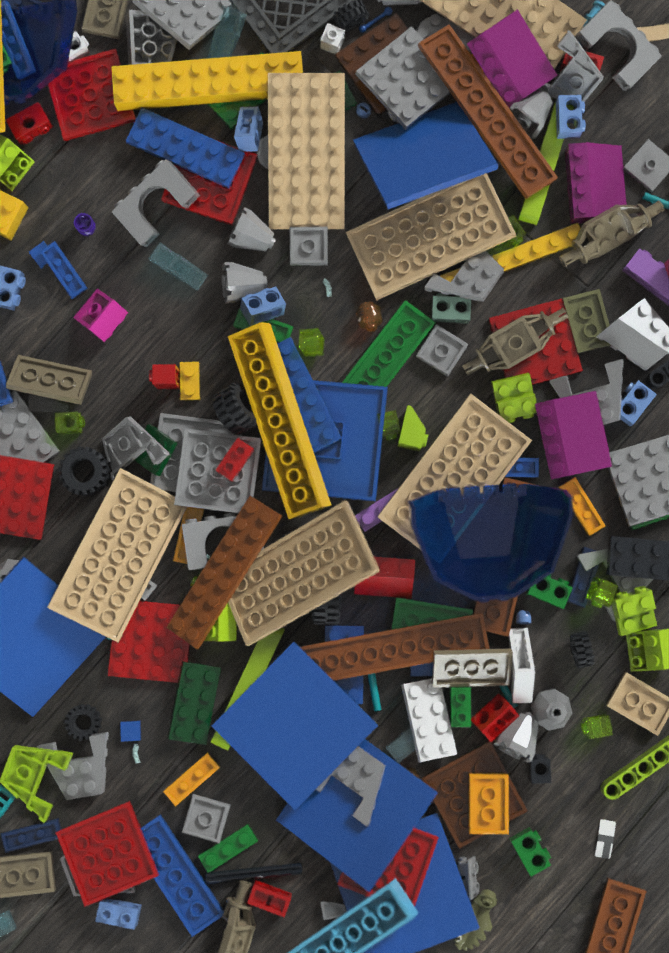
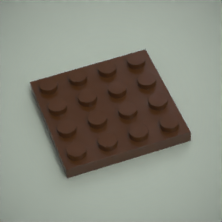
(364, 49)
(452, 786)

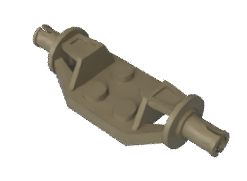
(610, 230)
(515, 341)
(239, 930)

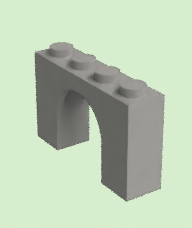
(642, 52)
(130, 209)
(195, 536)

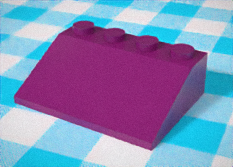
(512, 58)
(593, 179)
(573, 435)

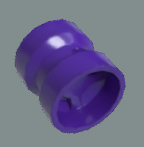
(81, 224)

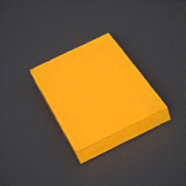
(488, 803)

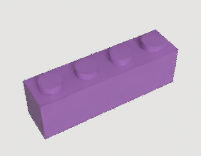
(649, 274)

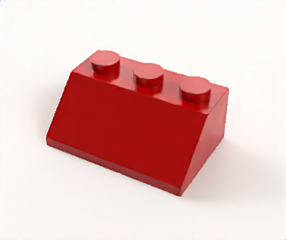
(392, 580)

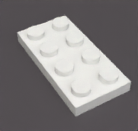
(428, 720)

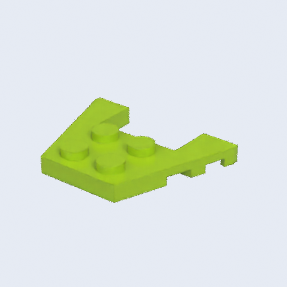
(25, 771)

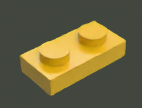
(189, 381)

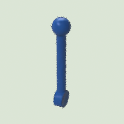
(388, 11)

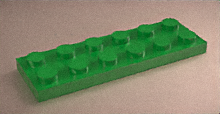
(391, 347)

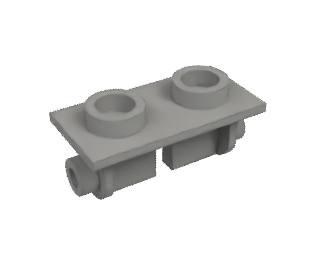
(469, 869)

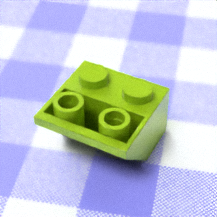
(13, 163)
(224, 627)
(648, 650)

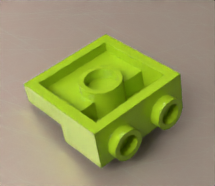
(514, 397)
(634, 610)

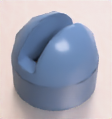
(362, 114)
(523, 617)

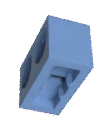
(566, 116)
(248, 129)
(11, 288)
(262, 306)
(636, 405)
(118, 913)

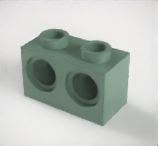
(451, 315)

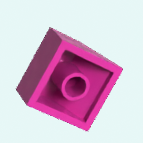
(101, 315)

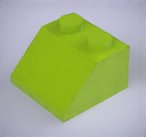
(412, 432)

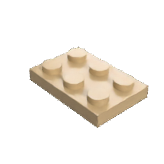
(640, 703)

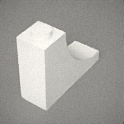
(522, 666)

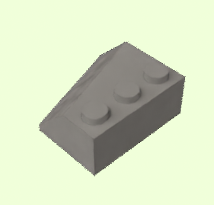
(147, 40)
(639, 335)

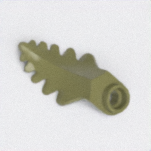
(481, 906)

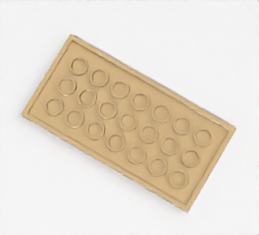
(545, 18)
(306, 150)
(430, 235)
(469, 451)
(117, 555)
(302, 573)

